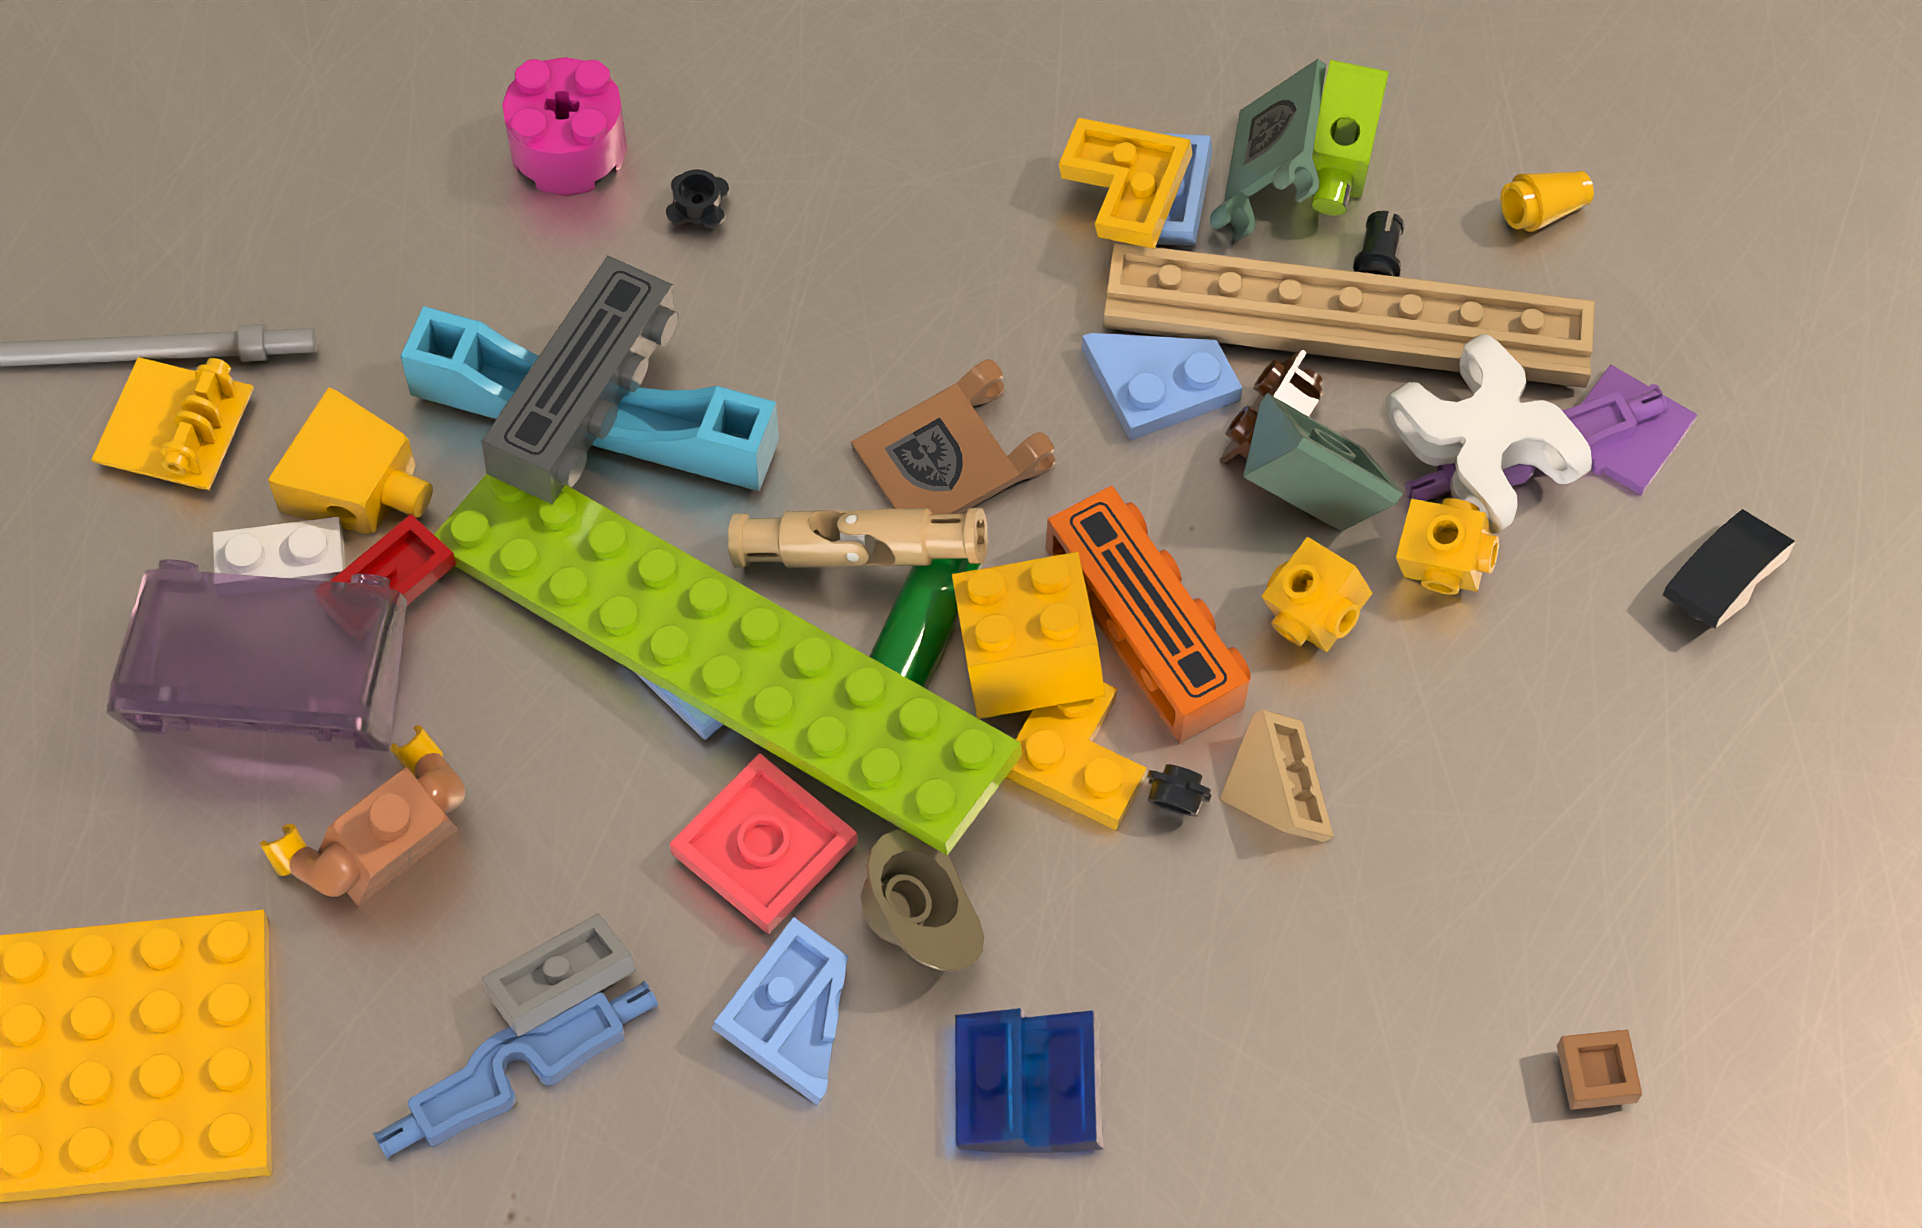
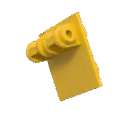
(174, 422)

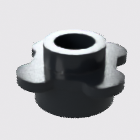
(693, 186)
(1178, 790)

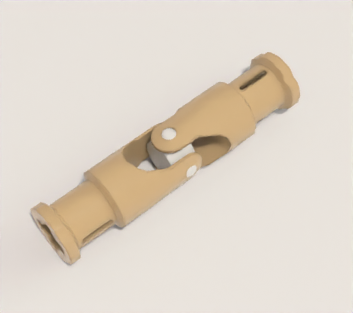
(904, 534)

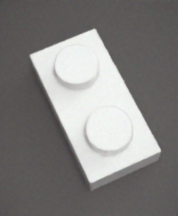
(283, 550)

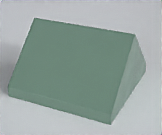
(1316, 467)

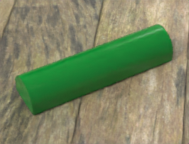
(921, 620)

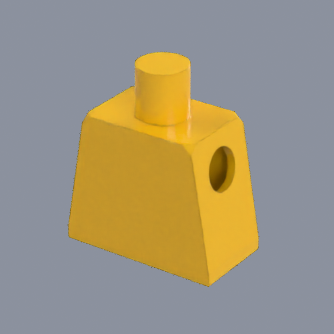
(348, 468)

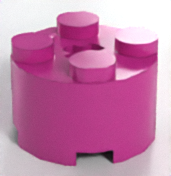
(564, 124)

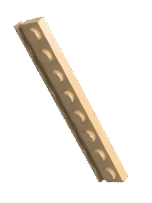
(1343, 312)

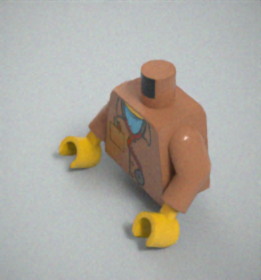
(382, 831)

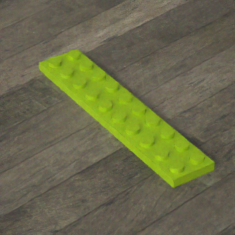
(735, 656)

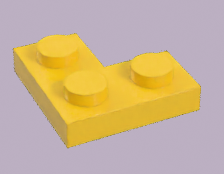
(1139, 170)
(1071, 768)

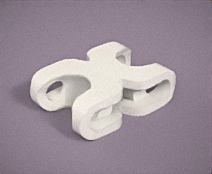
(1489, 431)

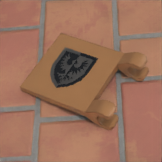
(944, 452)

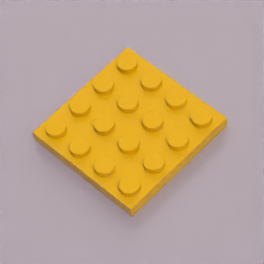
(135, 1055)

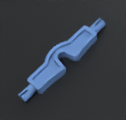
(484, 1089)

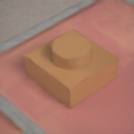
(1599, 1069)

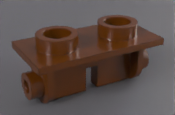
(1287, 383)

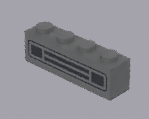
(580, 380)

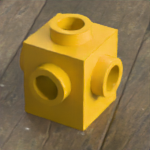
(1447, 545)
(1315, 596)

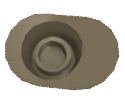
(920, 903)

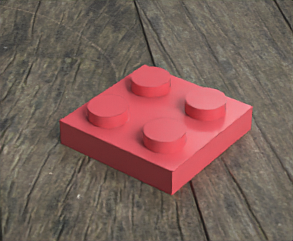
(763, 843)

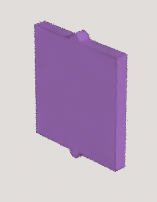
(1654, 439)

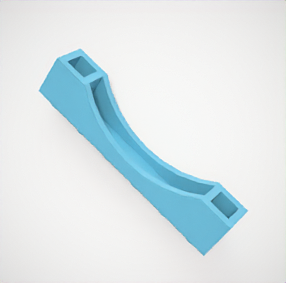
(695, 430)

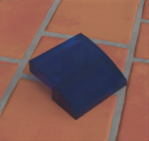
(1028, 1082)

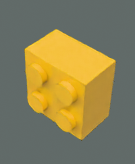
(1028, 635)

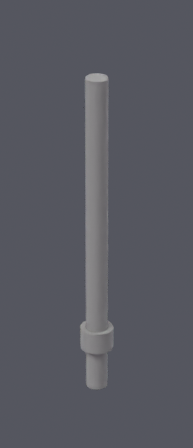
(249, 343)

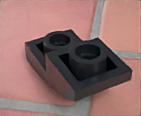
(1727, 568)

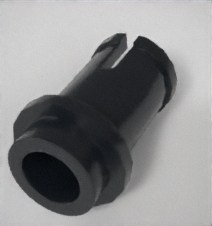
(1380, 246)

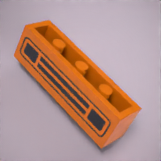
(1150, 615)

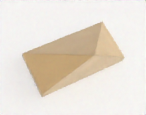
(1278, 778)

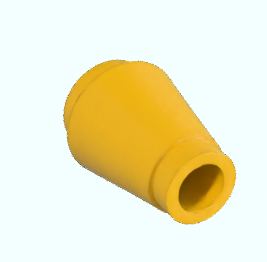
(1542, 198)

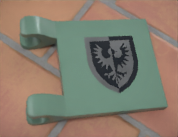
(1273, 146)

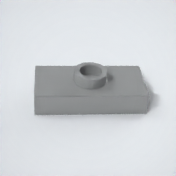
(558, 974)

